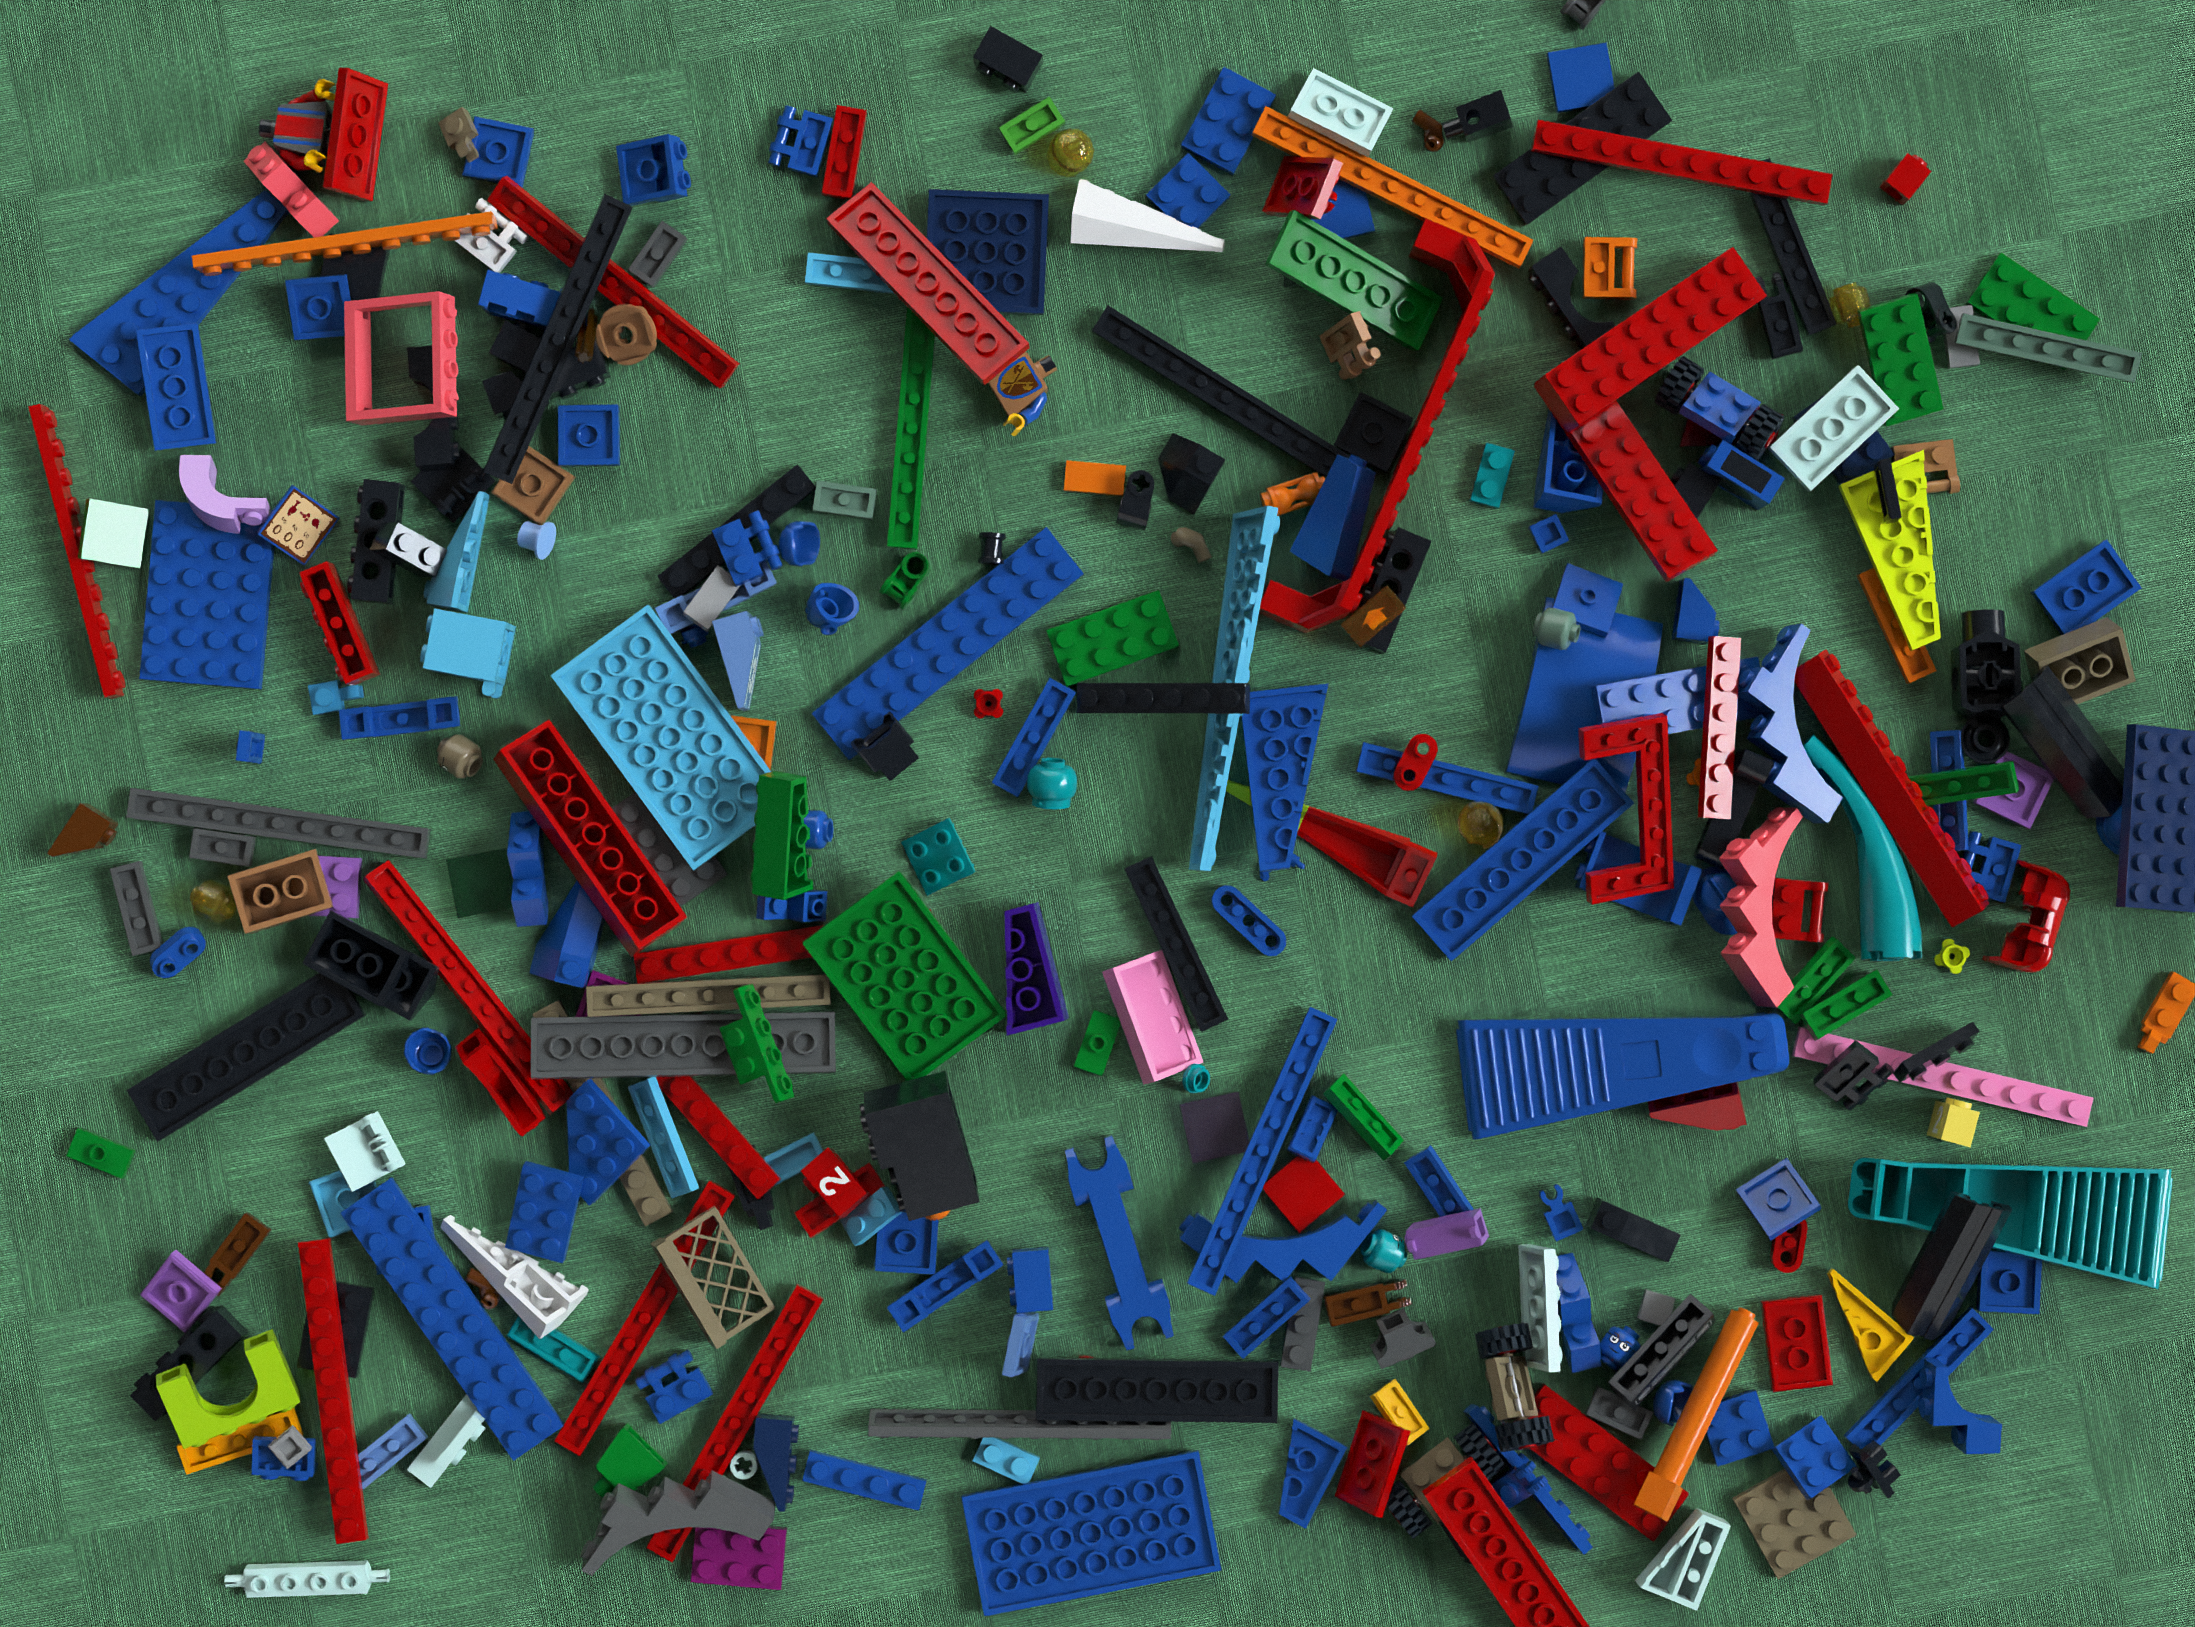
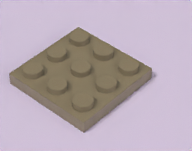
(1788, 1525)

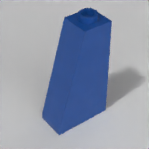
(1336, 518)

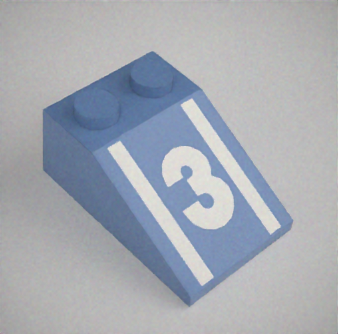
(740, 650)

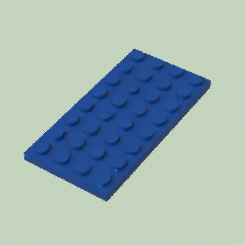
(1091, 1532)

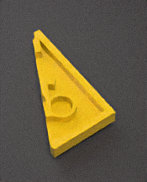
(1874, 1332)

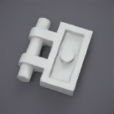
(491, 249)

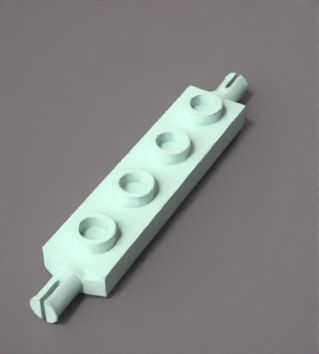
(307, 1578)

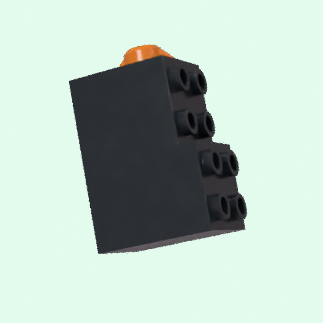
(922, 1144)

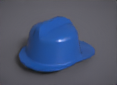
(1710, 893)

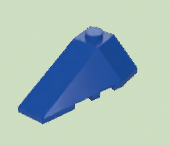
(1562, 475)
(570, 941)

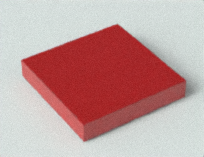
(1302, 1191)

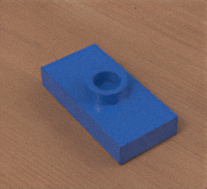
(250, 747)
(1312, 1129)

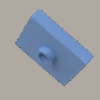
(1020, 1344)

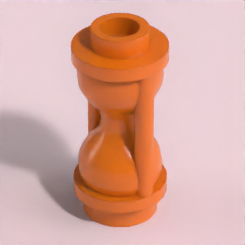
(1283, 498)

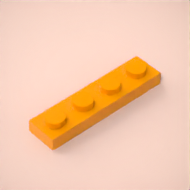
(235, 1445)

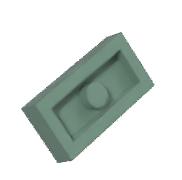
(844, 500)

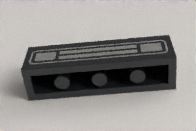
(1662, 1351)

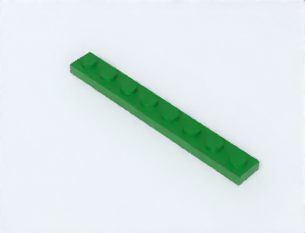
(911, 434)

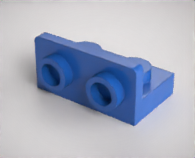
(269, 1467)

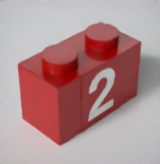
(835, 1183)

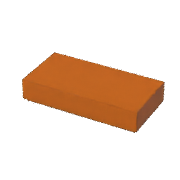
(1094, 478)

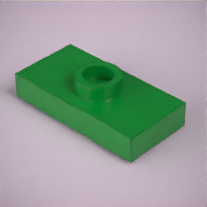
(1097, 1042)
(101, 1153)

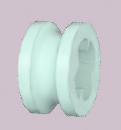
(747, 1455)

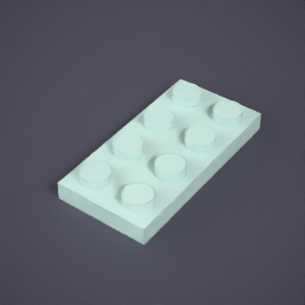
(1833, 428)
(1539, 1305)

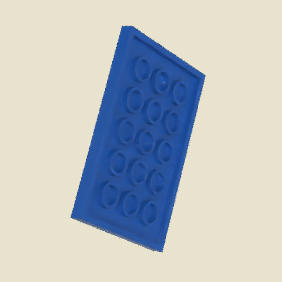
(205, 601)

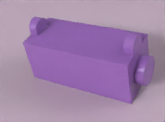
(1446, 1234)

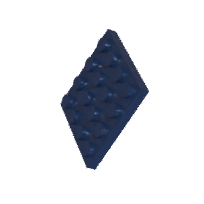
(994, 244)

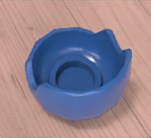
(799, 543)
(427, 1051)
(1670, 1401)

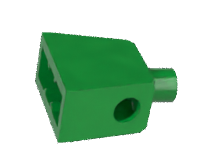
(628, 1462)

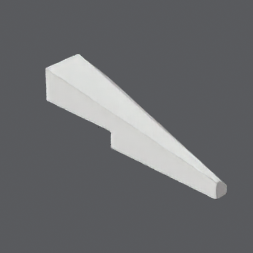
(1112, 220)
(532, 1292)

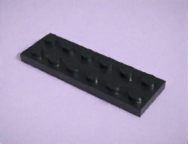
(1542, 180)

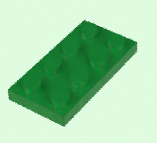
(2023, 299)
(1901, 357)
(1112, 638)

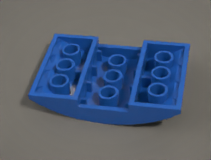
(1561, 697)

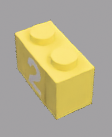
(1953, 1122)

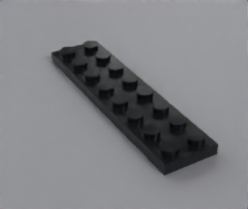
(244, 1054)
(1157, 1390)

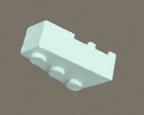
(1686, 1560)

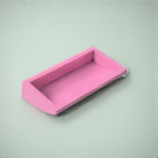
(1152, 1017)

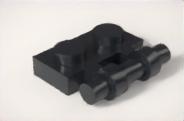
(1847, 1070)

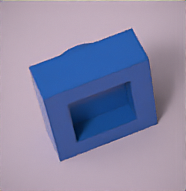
(1548, 533)

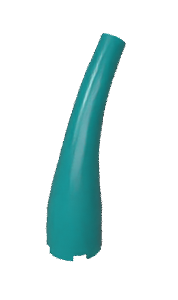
(1886, 897)

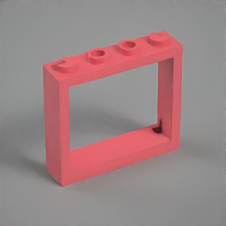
(359, 361)

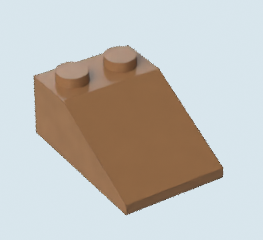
(280, 892)

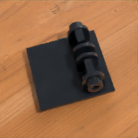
(454, 489)

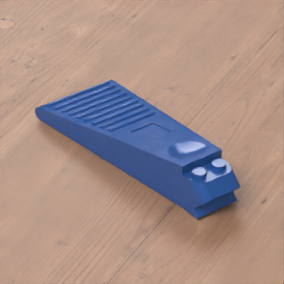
(1573, 1067)

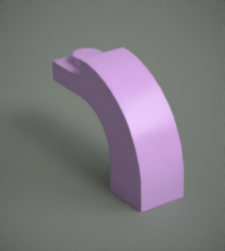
(219, 511)

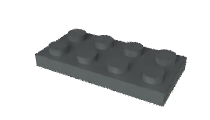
(663, 855)

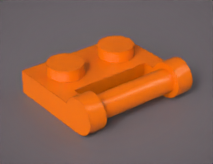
(1600, 265)

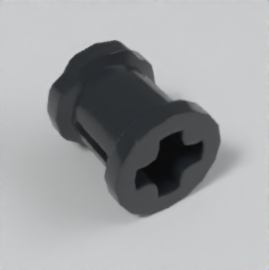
(991, 548)

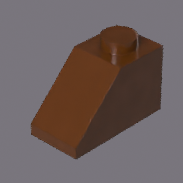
(84, 832)

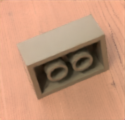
(2085, 660)

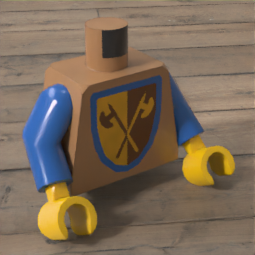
(1022, 389)

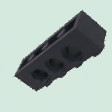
(369, 495)
(1414, 550)
(226, 1332)

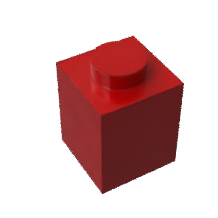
(1905, 178)

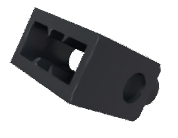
(1492, 114)

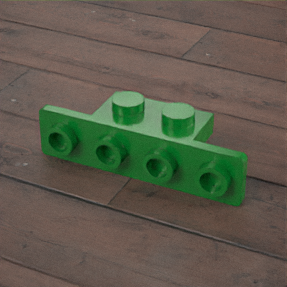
(753, 1046)

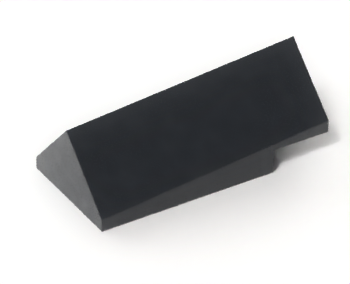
(372, 966)

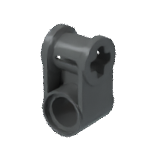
(1582, 10)

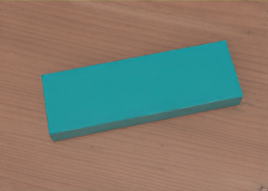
(556, 1349)

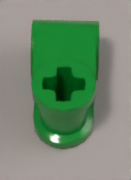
(905, 581)

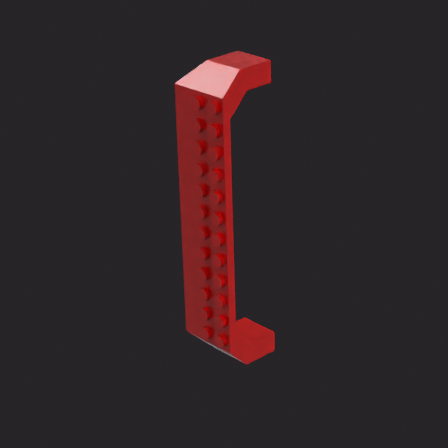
(1471, 281)

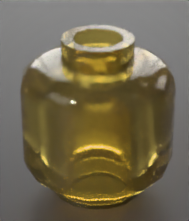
(1847, 302)
(213, 901)

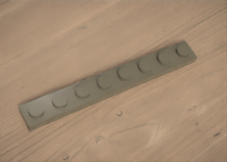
(704, 995)
(638, 1178)

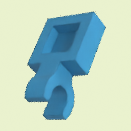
(330, 697)

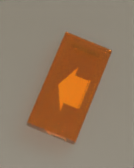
(1373, 616)

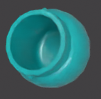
(1052, 784)

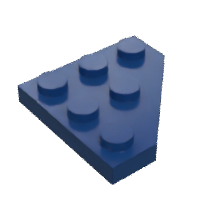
(599, 1141)

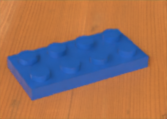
(176, 386)

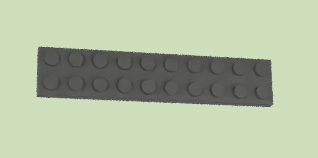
(670, 1045)

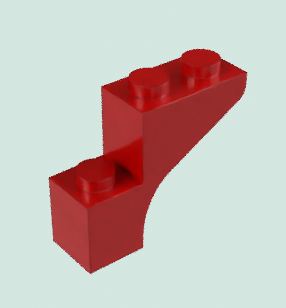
(501, 1082)

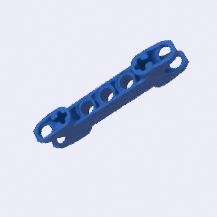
(1135, 1295)

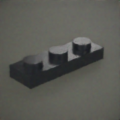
(1937, 1053)

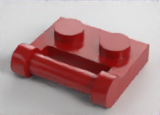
(1788, 909)

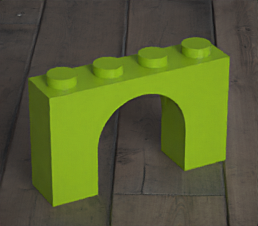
(199, 1420)

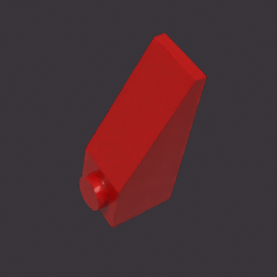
(1707, 1108)

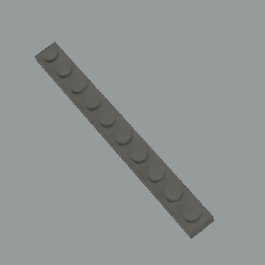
(278, 823)
(1004, 1425)

